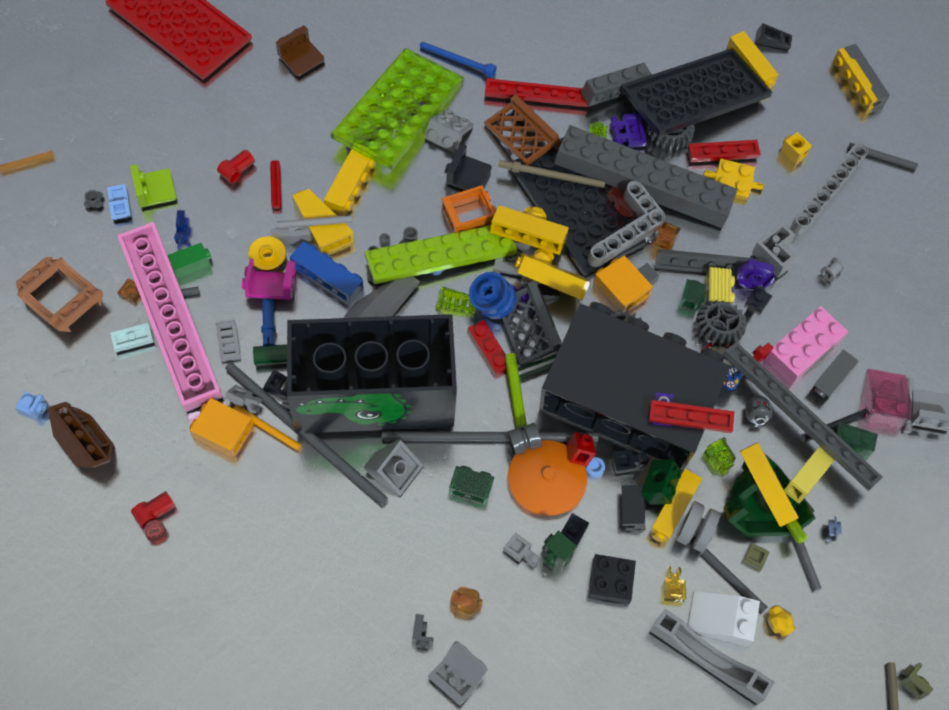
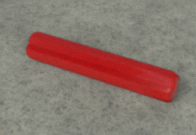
(275, 184)

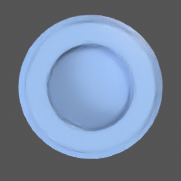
(595, 468)

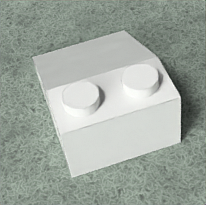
(724, 617)

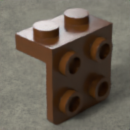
(298, 51)

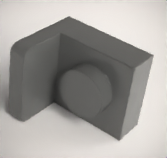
(420, 628)

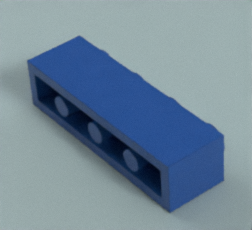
(327, 272)

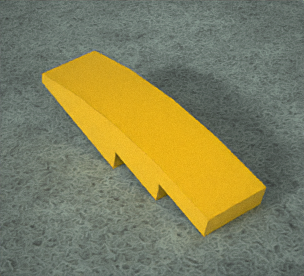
(769, 484)

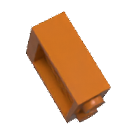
(465, 197)

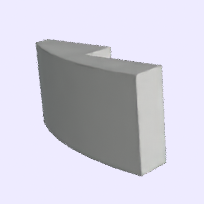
(291, 238)

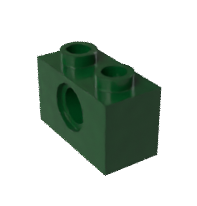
(661, 481)

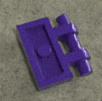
(633, 128)

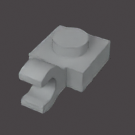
(241, 396)
(519, 548)

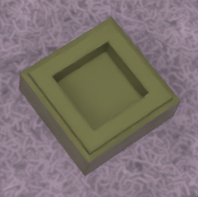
(756, 556)

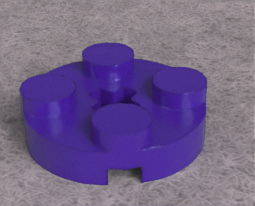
(755, 274)

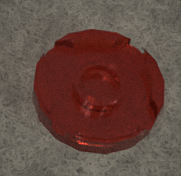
(621, 205)

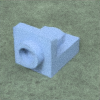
(31, 405)

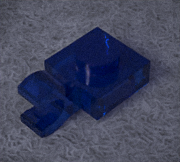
(182, 225)

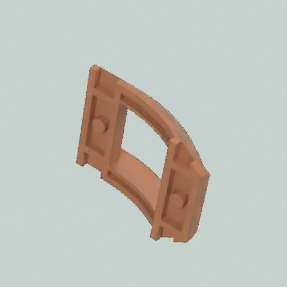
(74, 308)

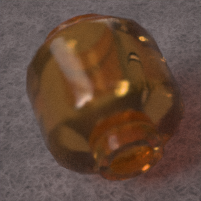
(466, 601)

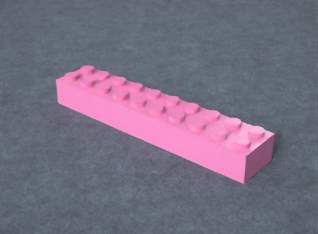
(170, 316)

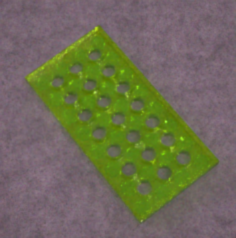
(395, 97)

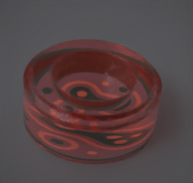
(154, 530)

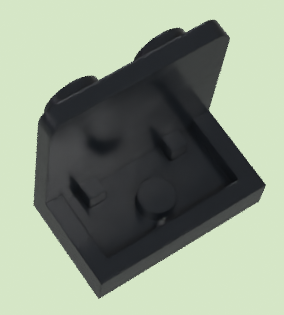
(465, 171)

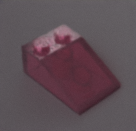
(887, 399)

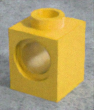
(795, 147)

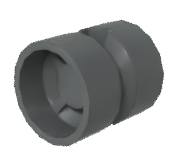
(525, 438)

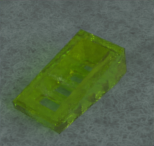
(450, 306)

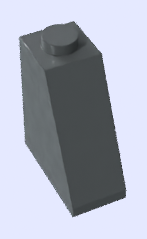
(835, 374)

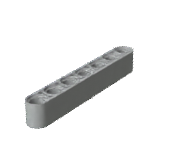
(829, 189)

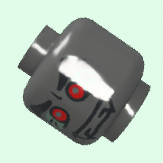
(758, 410)

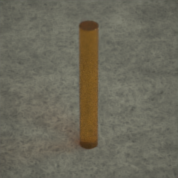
(26, 161)

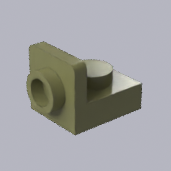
(916, 683)

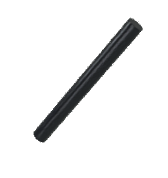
(848, 419)

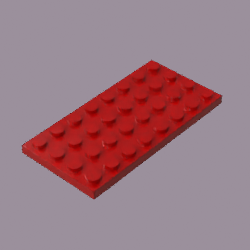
(186, 29)

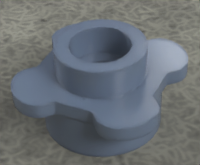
(834, 527)

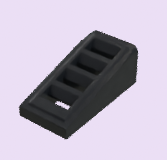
(767, 36)
(275, 375)

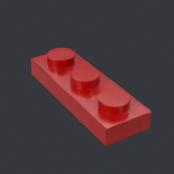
(488, 347)

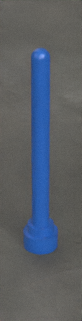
(488, 69)

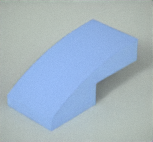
(119, 202)

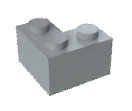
(774, 249)

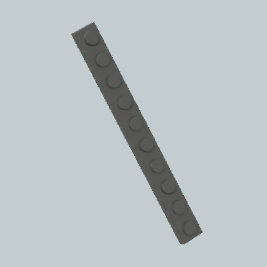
(803, 416)

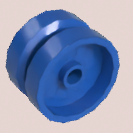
(492, 295)

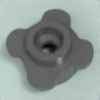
(93, 194)

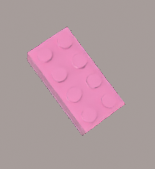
(806, 345)

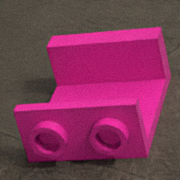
(269, 284)

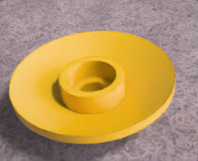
(267, 246)

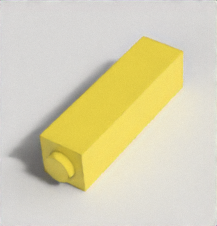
(809, 475)

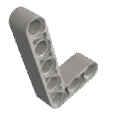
(631, 230)

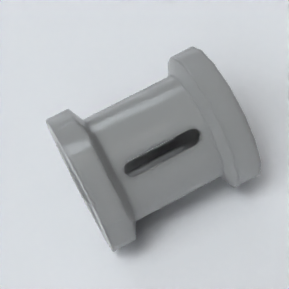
(835, 266)

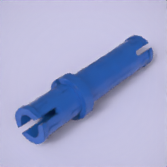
(268, 328)

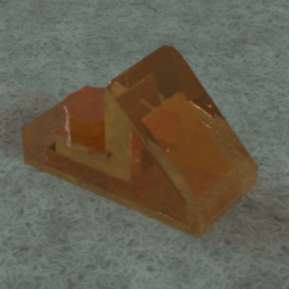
(667, 236)

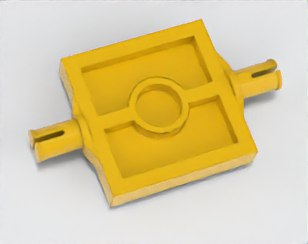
(737, 176)

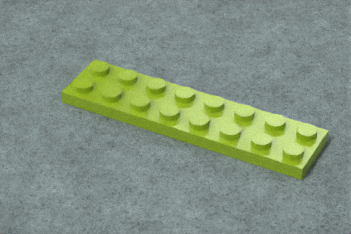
(437, 254)

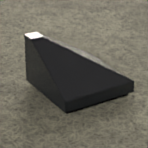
(549, 292)

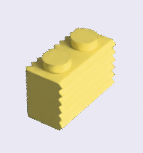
(719, 285)

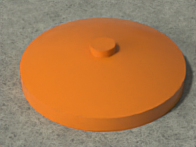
(546, 481)

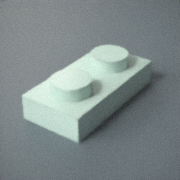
(131, 337)

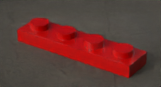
(723, 150)
(691, 416)

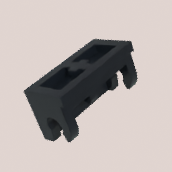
(633, 507)

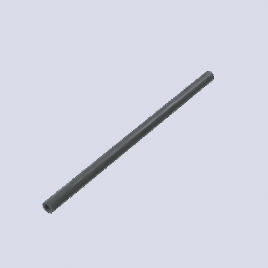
(473, 436)
(310, 437)

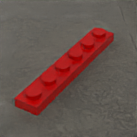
(535, 92)

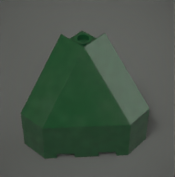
(750, 511)

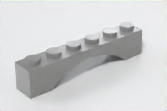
(737, 675)

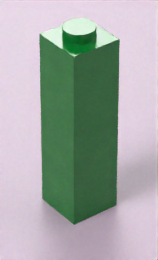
(190, 260)

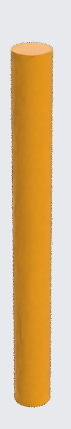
(270, 429)

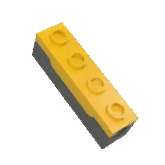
(861, 77)

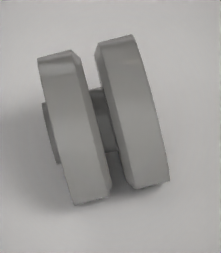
(701, 527)

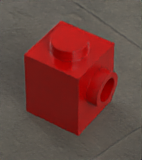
(581, 449)

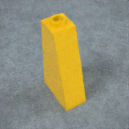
(325, 237)
(552, 276)

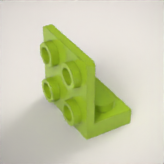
(153, 187)

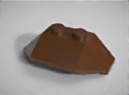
(79, 436)

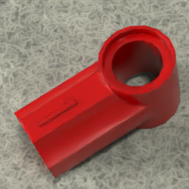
(232, 169)
(153, 509)

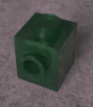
(692, 295)

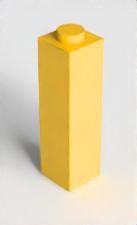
(753, 57)
(672, 513)

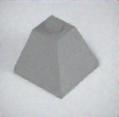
(394, 466)

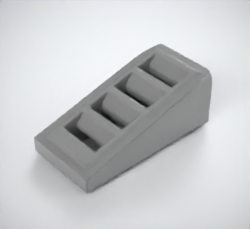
(228, 328)

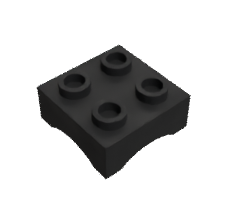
(612, 579)

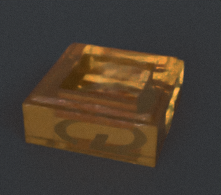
(129, 291)

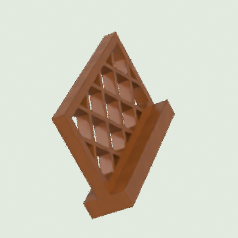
(532, 123)

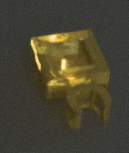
(674, 588)

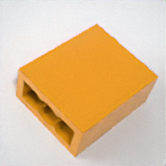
(622, 284)
(221, 427)

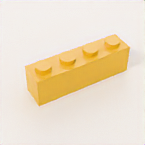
(348, 182)
(529, 229)

